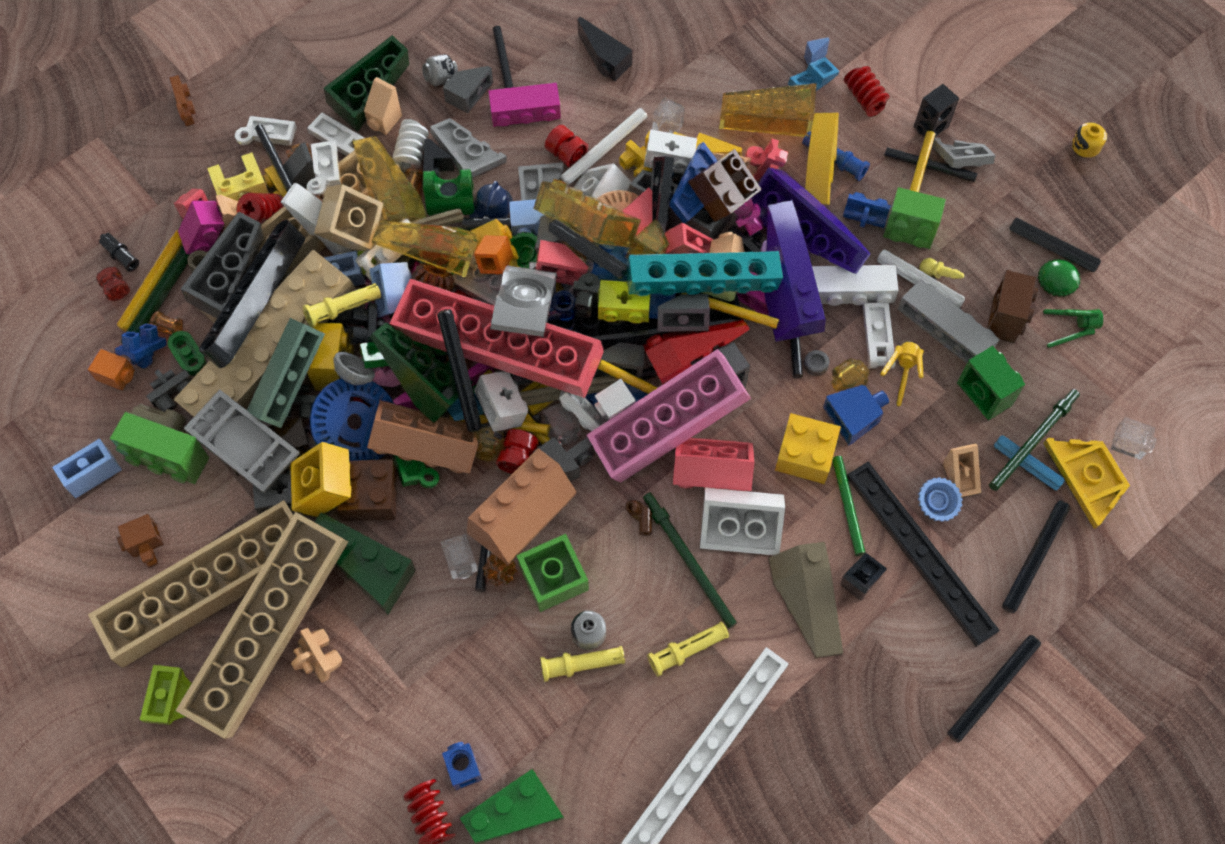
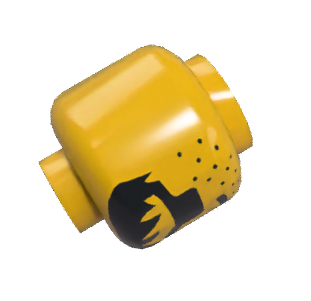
(1089, 140)

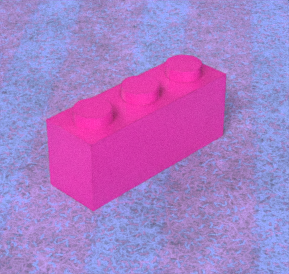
(525, 104)

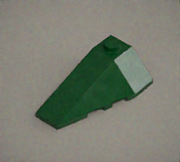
(420, 374)

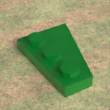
(512, 809)

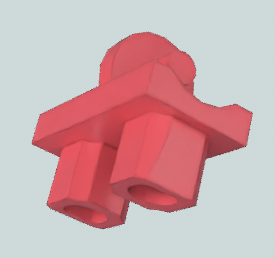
(769, 157)

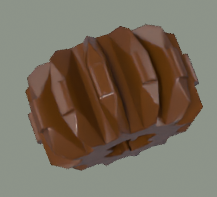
(433, 276)

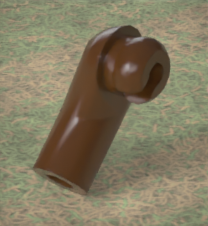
(641, 514)

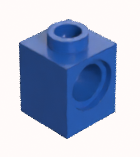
(467, 776)

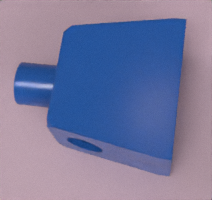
(855, 411)

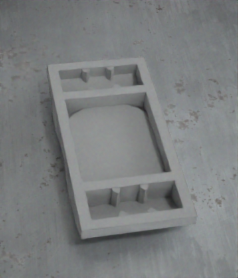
(523, 301)
(241, 441)

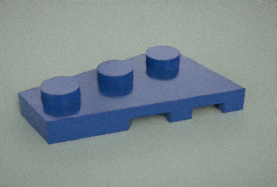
(685, 201)

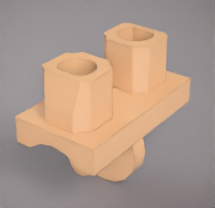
(310, 656)

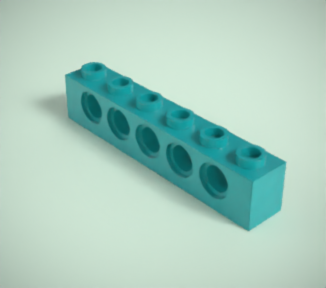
(715, 265)

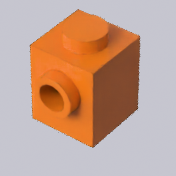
(493, 254)
(111, 369)

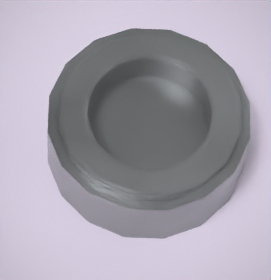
(816, 363)

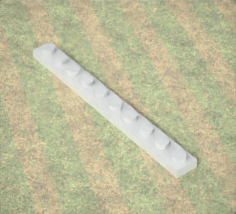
(707, 750)

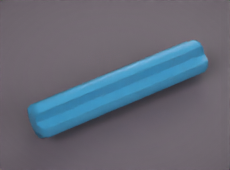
(1030, 464)

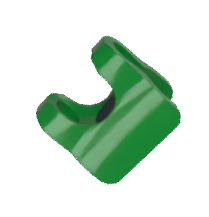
(448, 194)

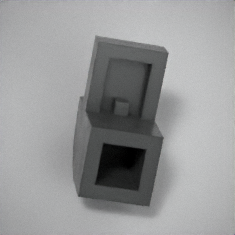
(569, 460)

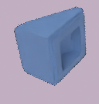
(816, 50)

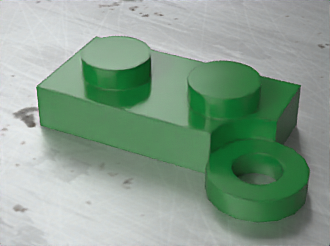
(413, 472)

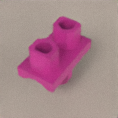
(749, 217)

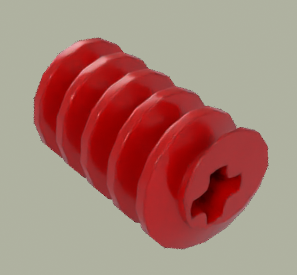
(867, 90)
(259, 205)
(427, 813)

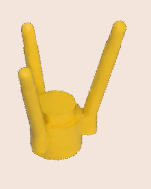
(908, 356)

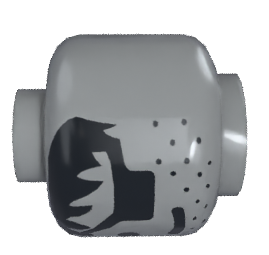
(439, 69)
(580, 631)

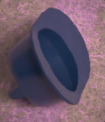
(492, 201)

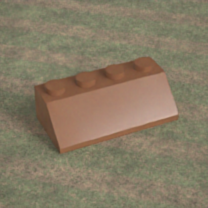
(415, 437)
(521, 507)

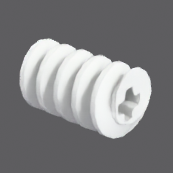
(410, 145)

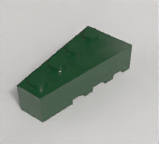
(351, 89)
(370, 565)

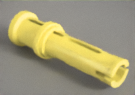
(332, 307)
(676, 653)
(569, 664)

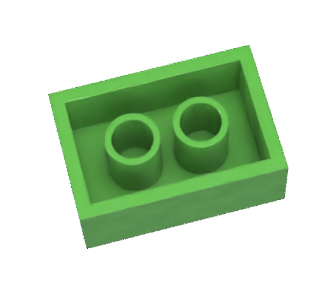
(159, 448)

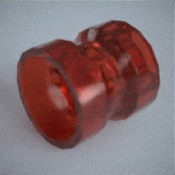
(112, 281)

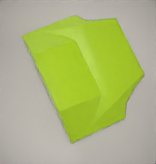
(164, 694)

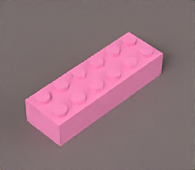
(668, 416)

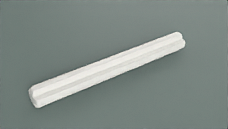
(603, 146)

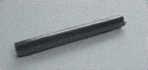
(459, 369)
(1036, 557)
(994, 688)

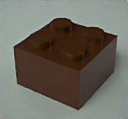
(1012, 305)
(372, 491)

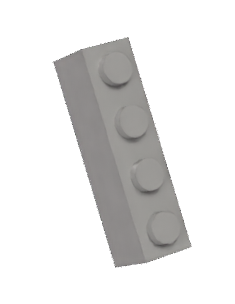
(946, 321)

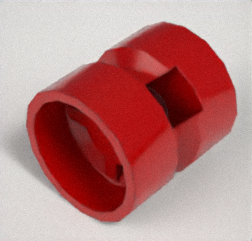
(565, 145)
(518, 449)

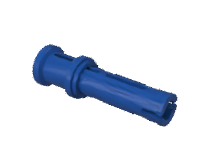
(846, 161)

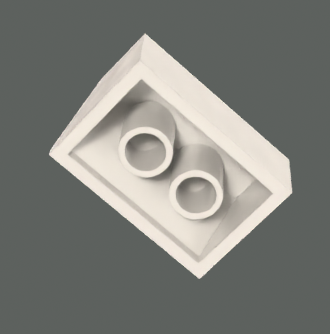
(601, 180)
(742, 521)

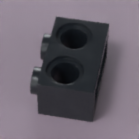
(936, 111)

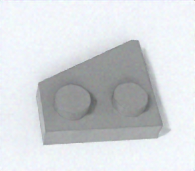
(964, 153)
(532, 176)

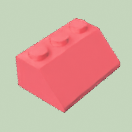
(714, 464)

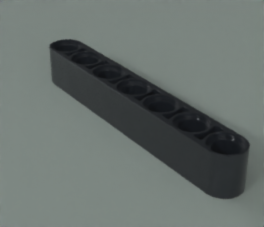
(252, 294)

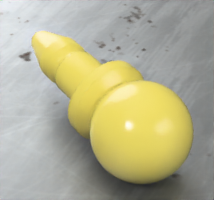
(937, 269)

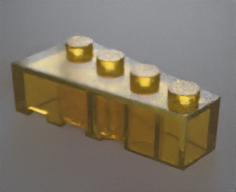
(770, 110)
(586, 214)

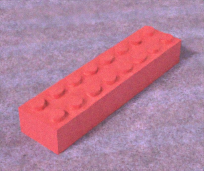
(556, 360)

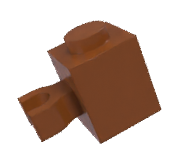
(140, 538)

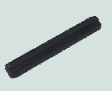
(1055, 244)
(588, 248)

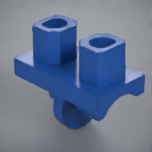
(866, 210)
(141, 348)

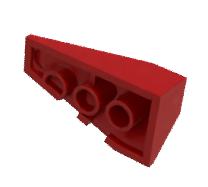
(676, 350)

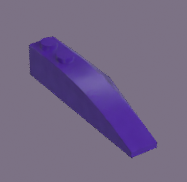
(821, 229)
(797, 297)

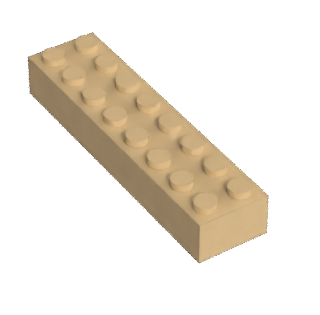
(306, 285)
(188, 589)
(262, 626)

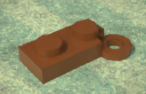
(185, 107)

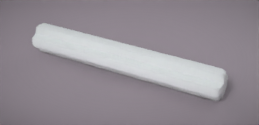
(914, 275)

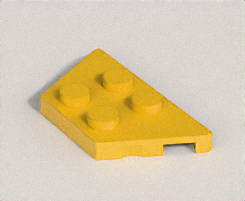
(1090, 475)

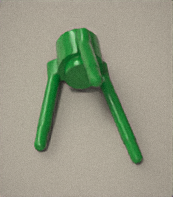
(1086, 319)

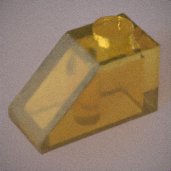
(649, 241)

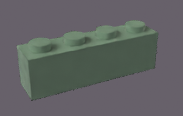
(285, 373)

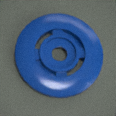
(334, 407)

